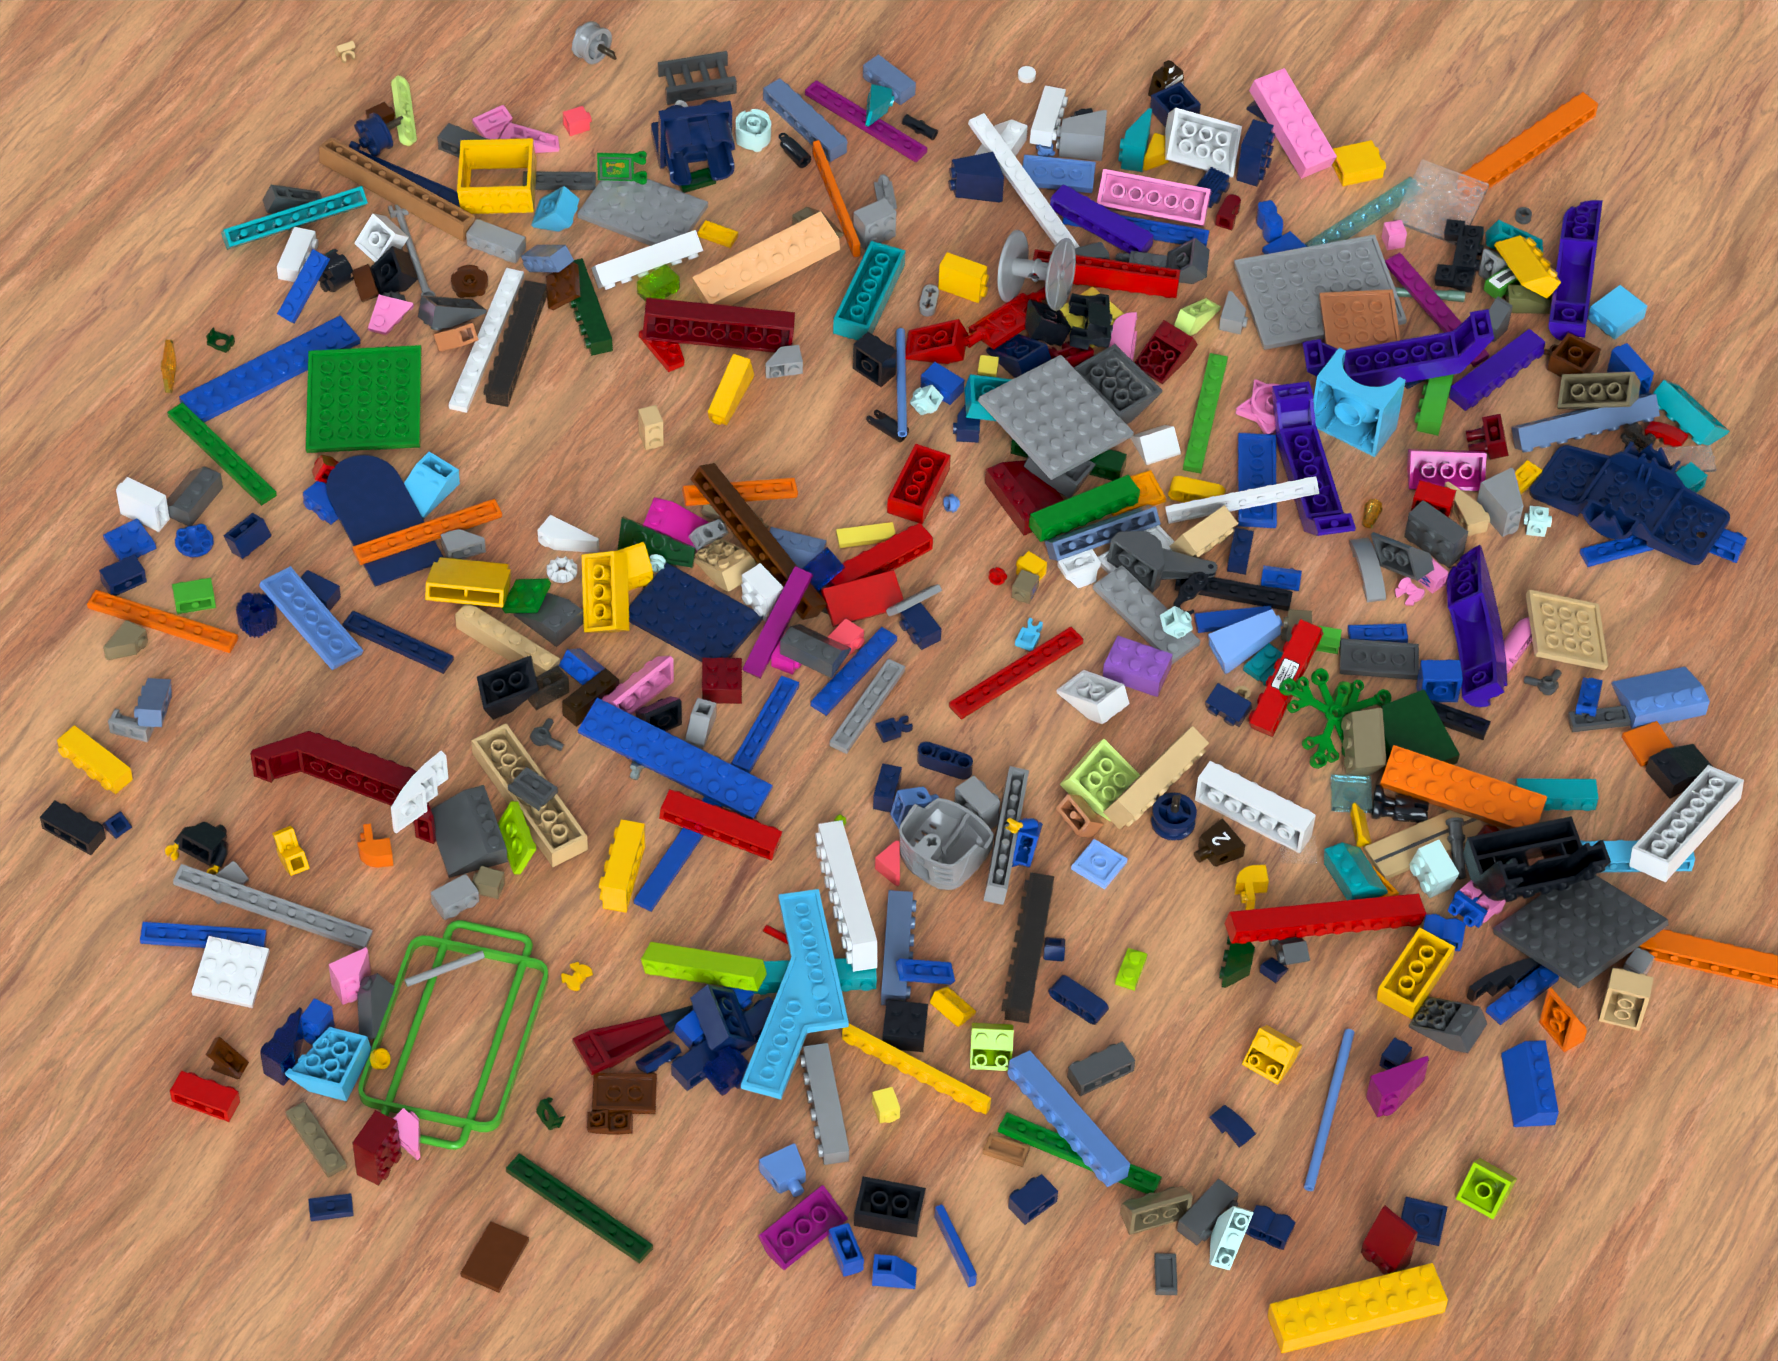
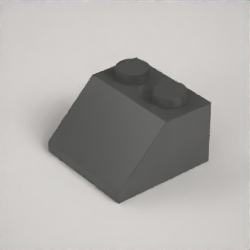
(1191, 259)

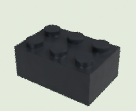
(889, 1206)

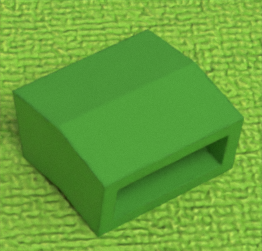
(1330, 640)

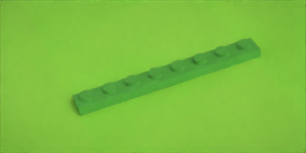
(1205, 413)

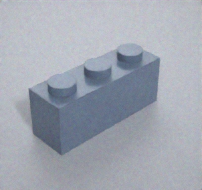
(882, 73)
(547, 258)
(153, 702)

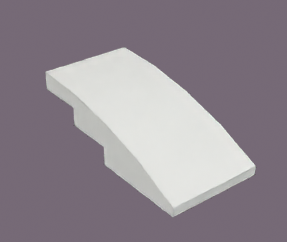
(418, 791)

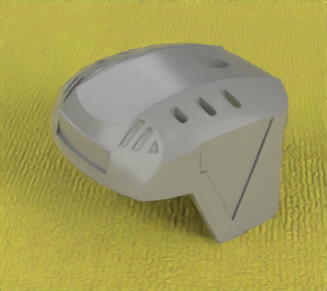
(951, 850)

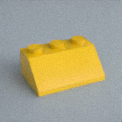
(639, 566)

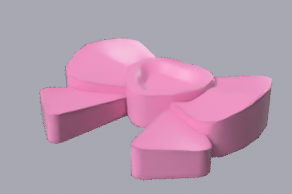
(1406, 586)

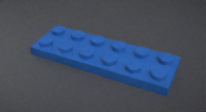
(1257, 470)

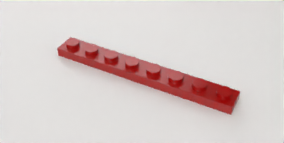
(1015, 673)

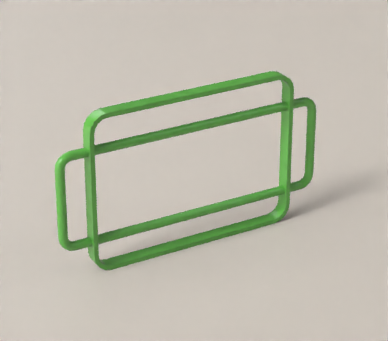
(446, 944)

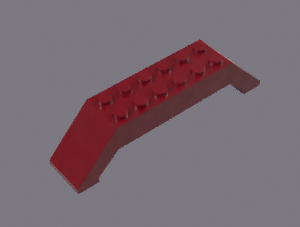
(341, 766)

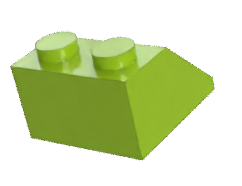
(1486, 1188)

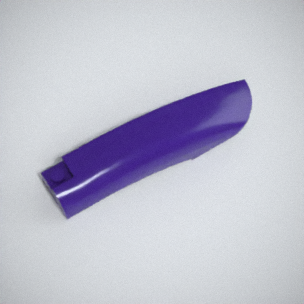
(1575, 269)
(1477, 629)

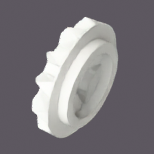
(562, 576)

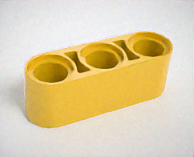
(1188, 489)

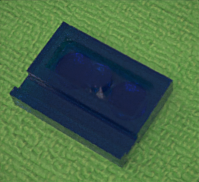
(824, 568)

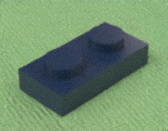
(659, 1056)
(330, 1207)

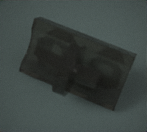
(1633, 434)

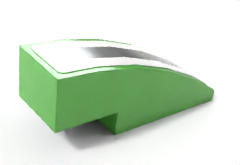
(1498, 283)

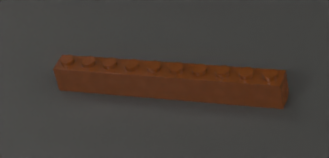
(752, 533)

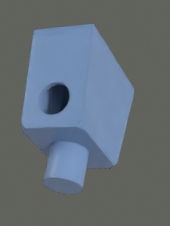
(906, 799)
(784, 1170)

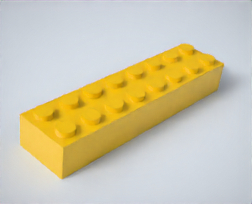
(1357, 1308)

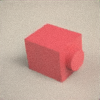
(576, 120)

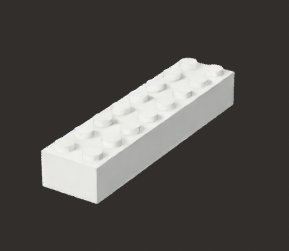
(1686, 823)
(847, 896)

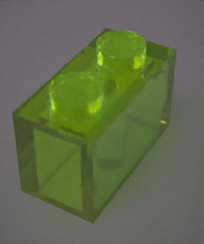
(659, 283)

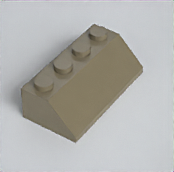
(1598, 390)

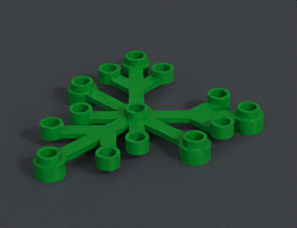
(1307, 699)

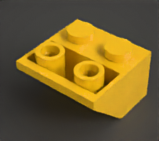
(1271, 1054)

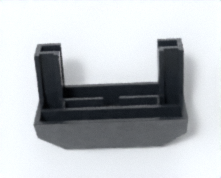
(1501, 865)

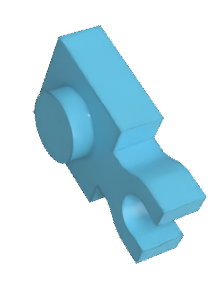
(1029, 636)

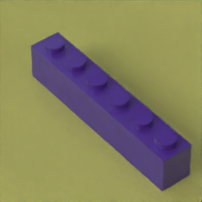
(1100, 221)
(1497, 370)

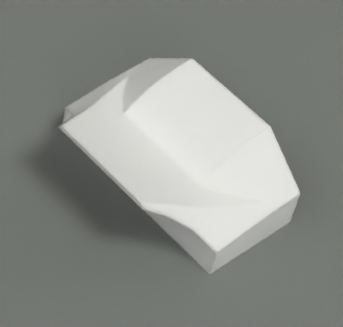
(1080, 568)

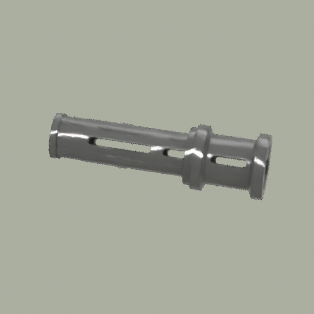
(1456, 840)

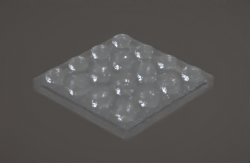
(1438, 196)

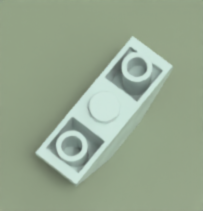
(1228, 1236)

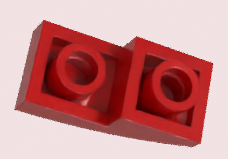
(1669, 433)

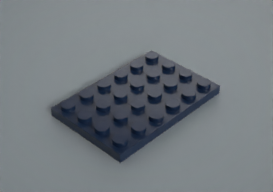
(692, 615)

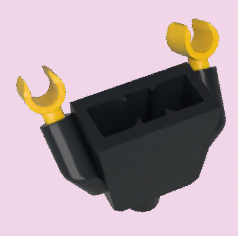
(203, 843)

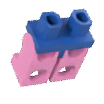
(1474, 905)

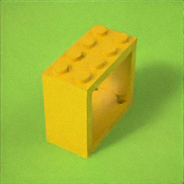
(496, 155)

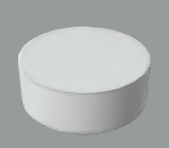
(1026, 74)

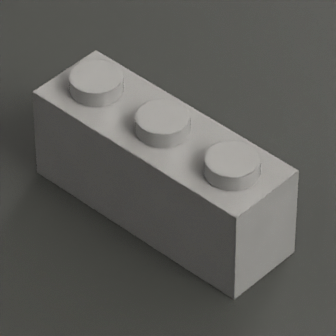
(496, 241)

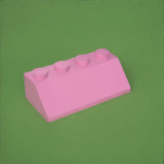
(643, 685)

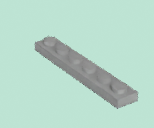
(867, 706)

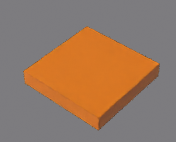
(1646, 741)

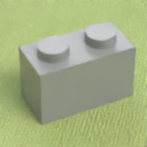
(455, 897)

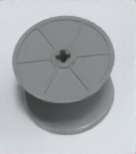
(1016, 266)

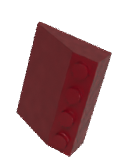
(1020, 492)

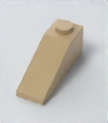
(1469, 512)

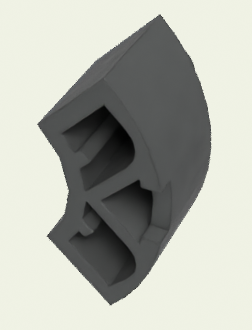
(1291, 950)

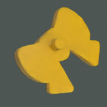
(579, 976)

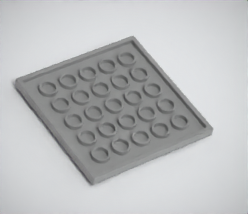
(1055, 417)

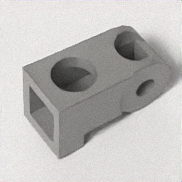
(708, 533)

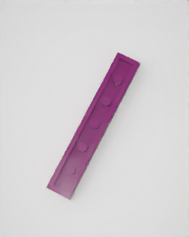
(777, 622)

